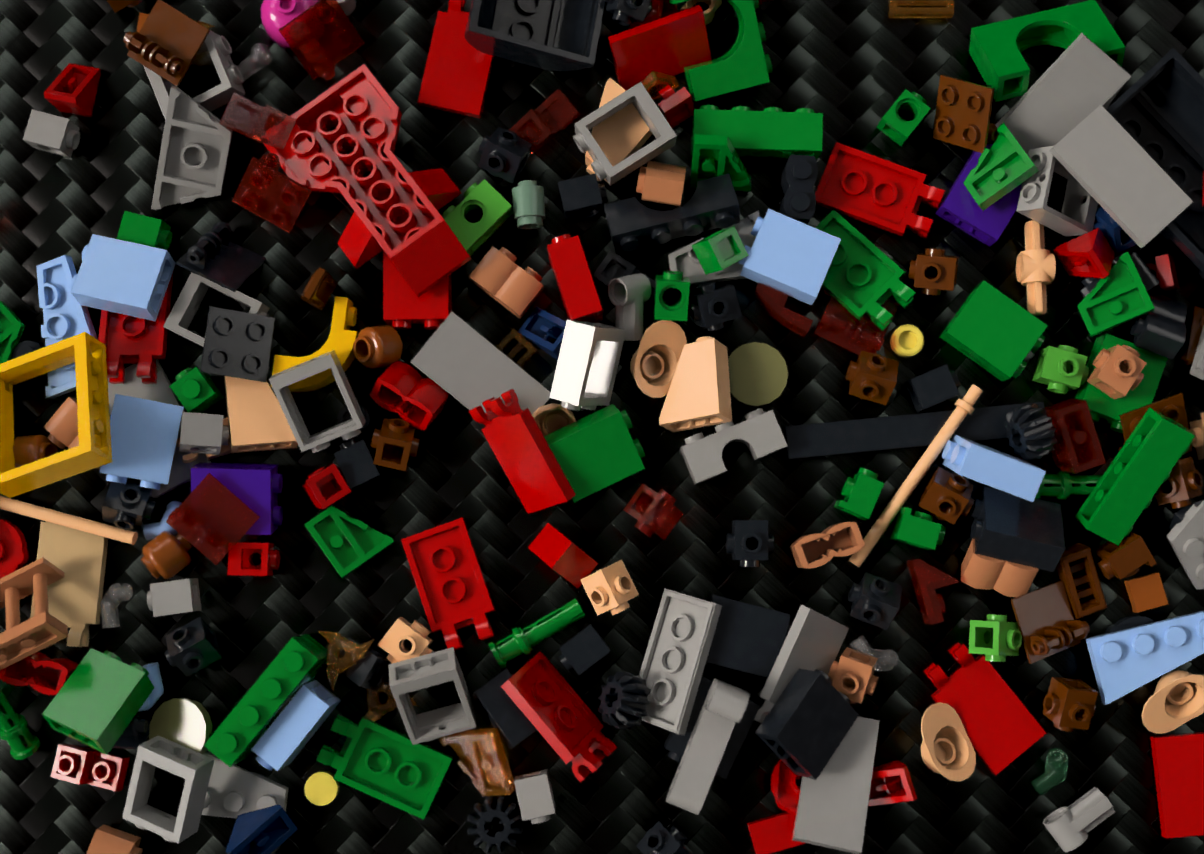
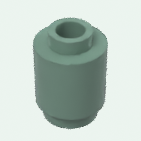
(528, 205)

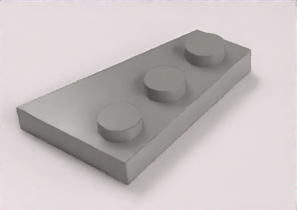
(688, 263)
(239, 791)

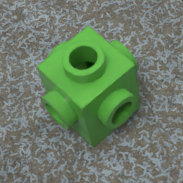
(1061, 369)
(994, 638)

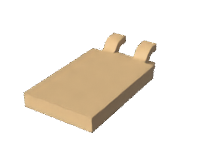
(78, 595)

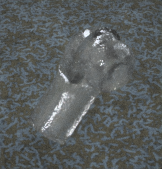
(258, 59)
(111, 601)
(886, 658)

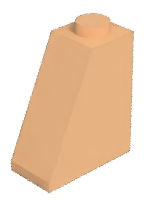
(620, 133)
(699, 388)
(255, 417)

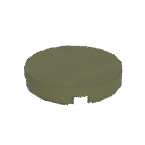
(756, 374)
(183, 723)

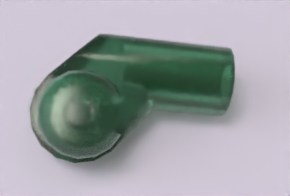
(1055, 771)

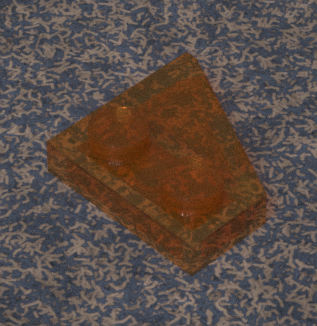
(483, 760)

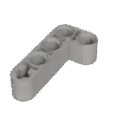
(706, 745)

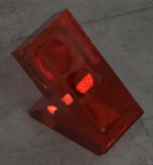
(925, 581)

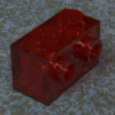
(1076, 436)

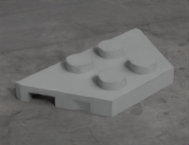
(191, 153)
(1188, 544)

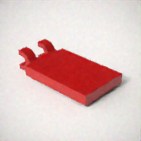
(454, 70)
(876, 191)
(135, 342)
(523, 453)
(450, 581)
(987, 707)
(559, 715)

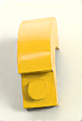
(340, 339)

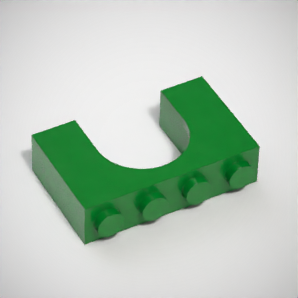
(999, 45)
(738, 68)
(247, 721)

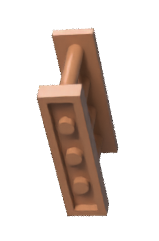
(38, 632)

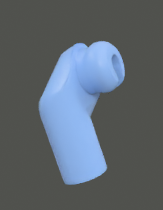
(154, 529)
(155, 678)

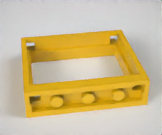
(92, 413)

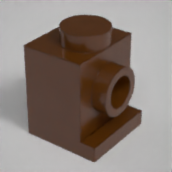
(1124, 559)

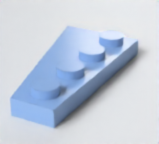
(62, 317)
(1143, 653)

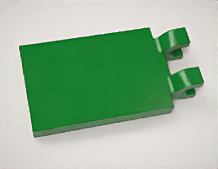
(862, 274)
(386, 765)

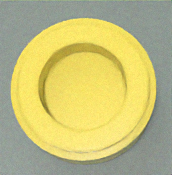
(907, 341)
(321, 788)

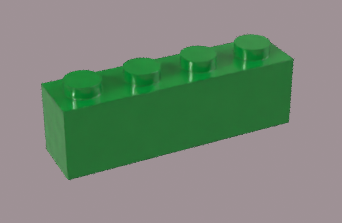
(764, 132)
(1134, 476)

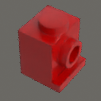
(326, 486)
(241, 562)

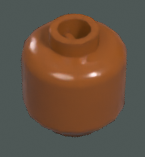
(378, 346)
(32, 448)
(166, 555)

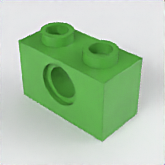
(490, 203)

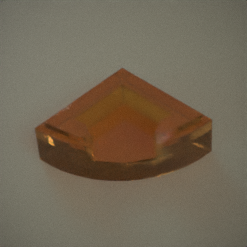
(657, 81)

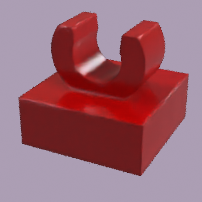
(676, 106)
(1165, 272)

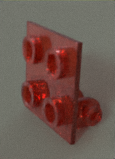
(321, 38)
(271, 193)
(848, 332)
(212, 519)

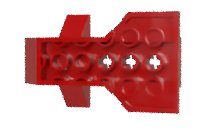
(390, 206)

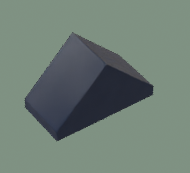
(544, 331)
(260, 831)

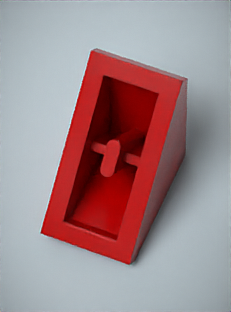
(74, 89)
(1086, 255)
(562, 555)
(891, 784)

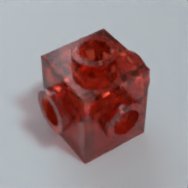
(653, 511)

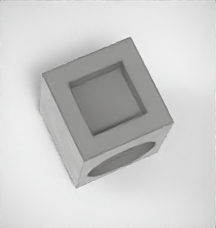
(52, 133)
(203, 433)
(174, 597)
(535, 796)

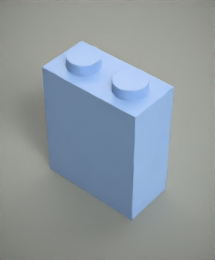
(789, 256)
(123, 277)
(142, 441)
(992, 467)
(295, 726)

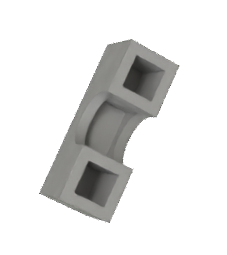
(759, 433)

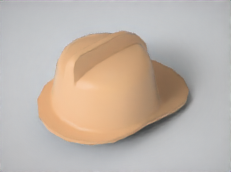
(658, 357)
(1174, 701)
(946, 743)

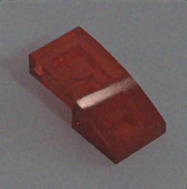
(546, 121)
(257, 122)
(773, 302)

